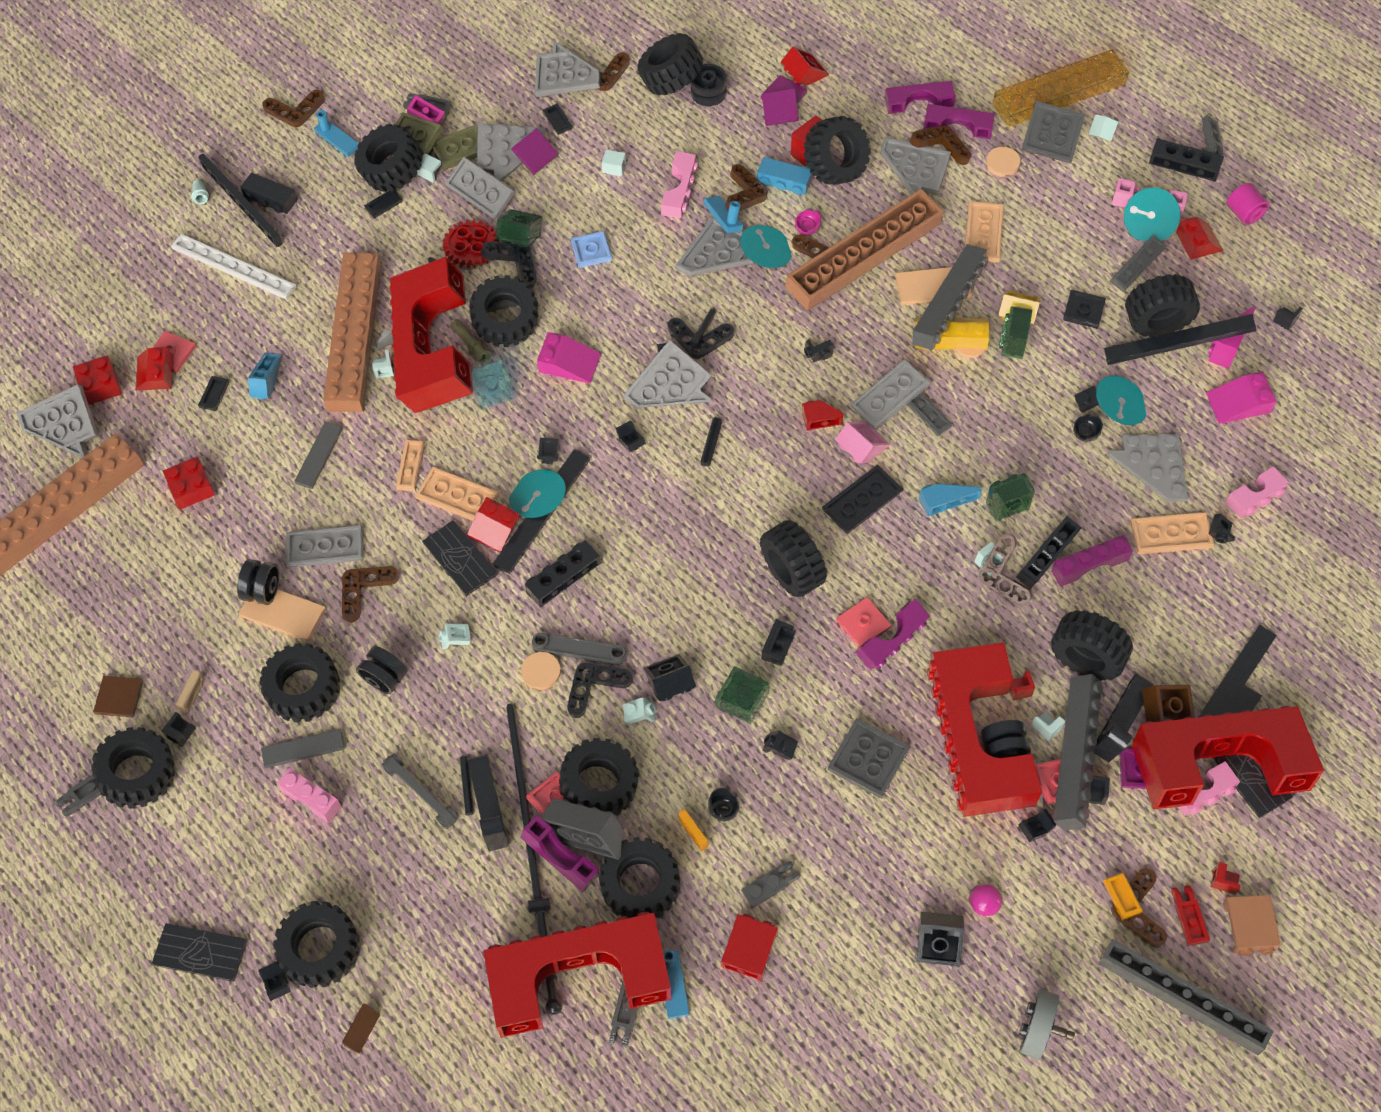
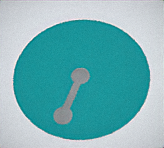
(1152, 213)
(765, 246)
(1121, 400)
(537, 493)

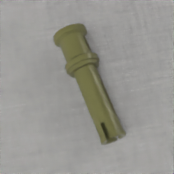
(474, 345)

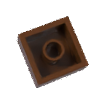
(1168, 702)

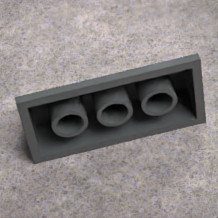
(585, 827)

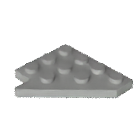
(563, 73)
(495, 146)
(915, 166)
(713, 251)
(669, 380)
(61, 420)
(1155, 462)

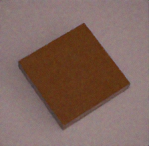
(118, 696)

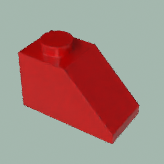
(820, 415)

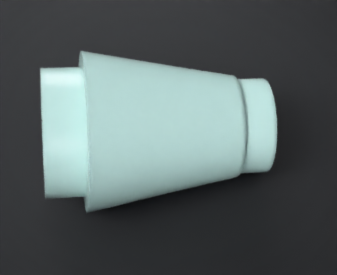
(199, 192)

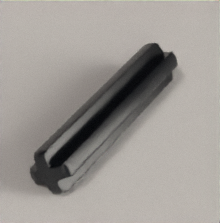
(711, 442)

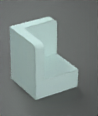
(1103, 127)
(613, 162)
(428, 167)
(383, 366)
(983, 555)
(1047, 725)

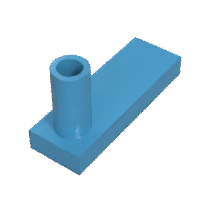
(335, 135)
(726, 218)
(678, 1005)

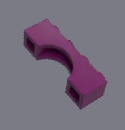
(937, 93)
(976, 121)
(1106, 553)
(909, 618)
(543, 840)

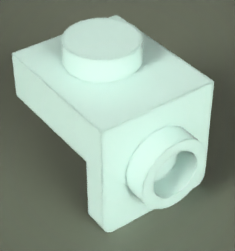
(639, 710)

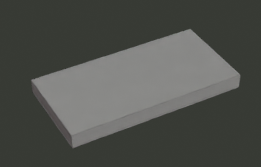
(480, 188)
(890, 394)
(324, 546)

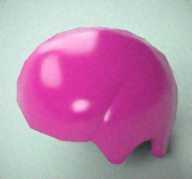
(808, 222)
(985, 899)

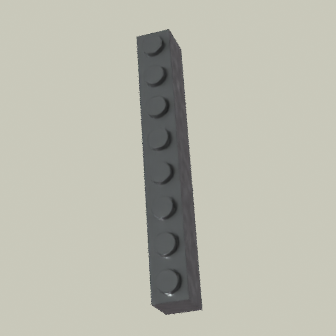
(949, 297)
(1078, 752)
(1186, 997)

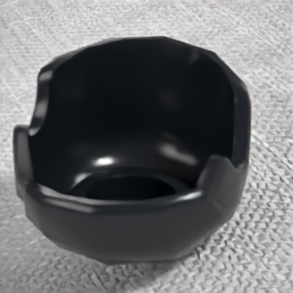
(1088, 425)
(720, 798)

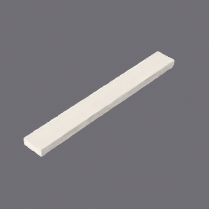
(234, 266)

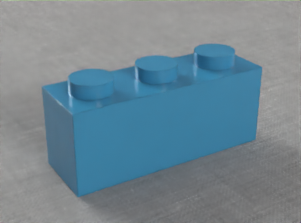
(784, 176)

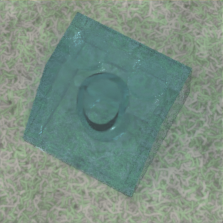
(491, 384)

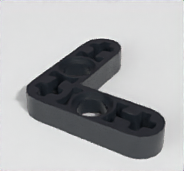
(516, 255)
(707, 348)
(592, 677)

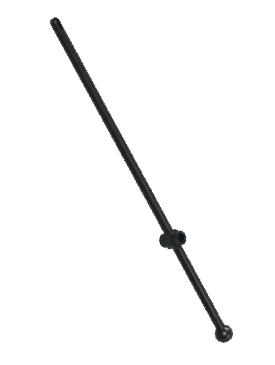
(539, 904)

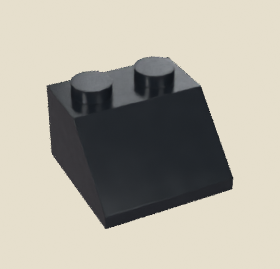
(670, 677)
(940, 938)

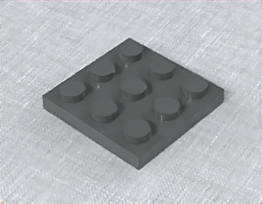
(1053, 132)
(868, 758)

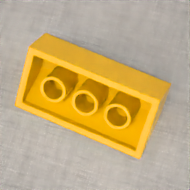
(964, 334)

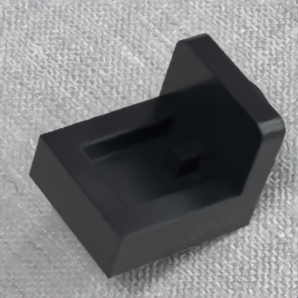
(818, 352)
(1086, 399)
(629, 436)
(548, 450)
(1221, 529)
(780, 744)
(1037, 826)
(274, 980)

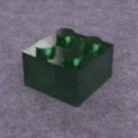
(518, 227)
(1015, 332)
(1009, 496)
(742, 695)

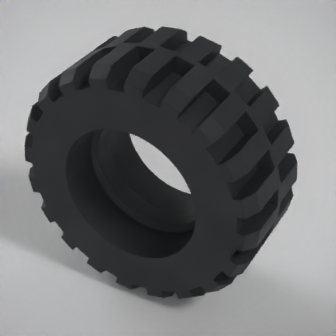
(670, 64)
(377, 147)
(855, 150)
(504, 289)
(1162, 305)
(793, 558)
(1092, 645)
(308, 703)
(604, 755)
(138, 790)
(640, 853)
(330, 966)

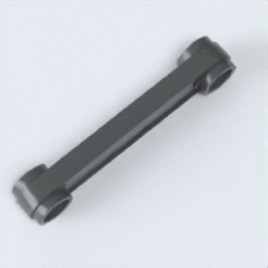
(579, 648)
(445, 816)

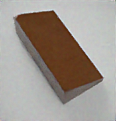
(360, 1028)

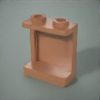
(1252, 924)

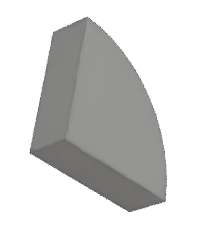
(385, 340)

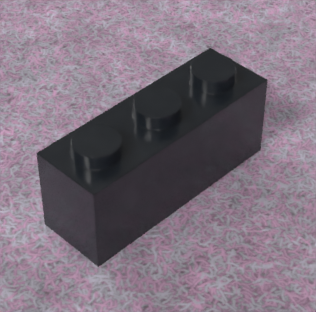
(269, 193)

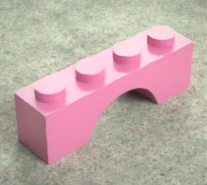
(1126, 189)
(674, 200)

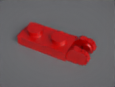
(1190, 917)

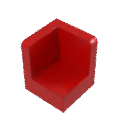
(1022, 687)
(1225, 880)

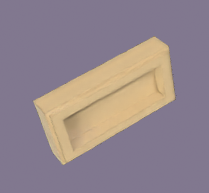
(190, 692)

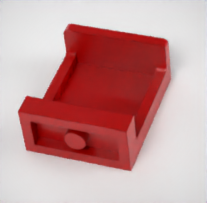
(749, 946)

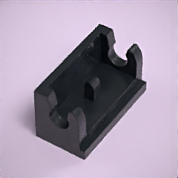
(778, 642)

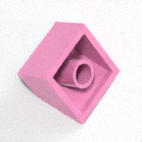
(861, 441)

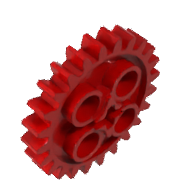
(465, 243)

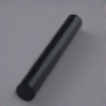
(702, 328)
(466, 785)

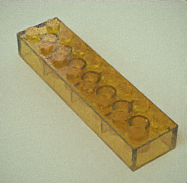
(1061, 87)

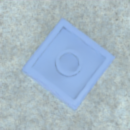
(591, 249)

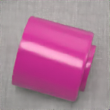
(1247, 204)

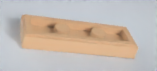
(410, 465)

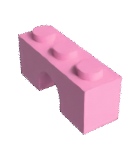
(1246, 502)
(1221, 782)
(311, 795)

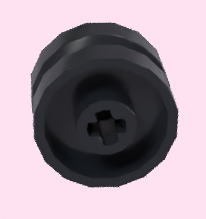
(709, 86)
(258, 581)
(381, 670)
(1005, 739)

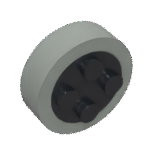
(1041, 1024)

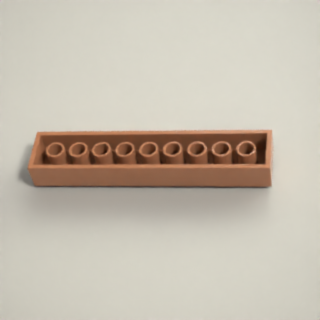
(863, 249)
(352, 333)
(65, 499)

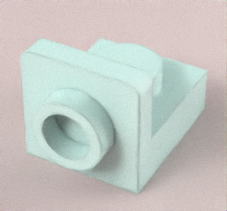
(454, 634)

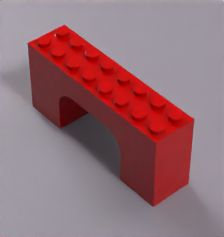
(416, 300)
(1271, 737)
(981, 780)
(520, 967)

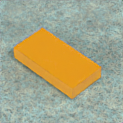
(693, 830)
(1122, 896)

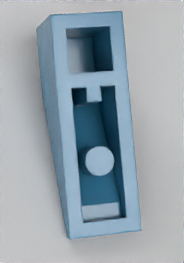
(264, 375)
(945, 497)

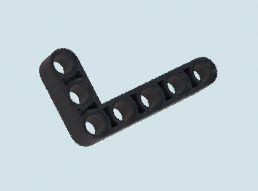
(1115, 733)
(487, 801)

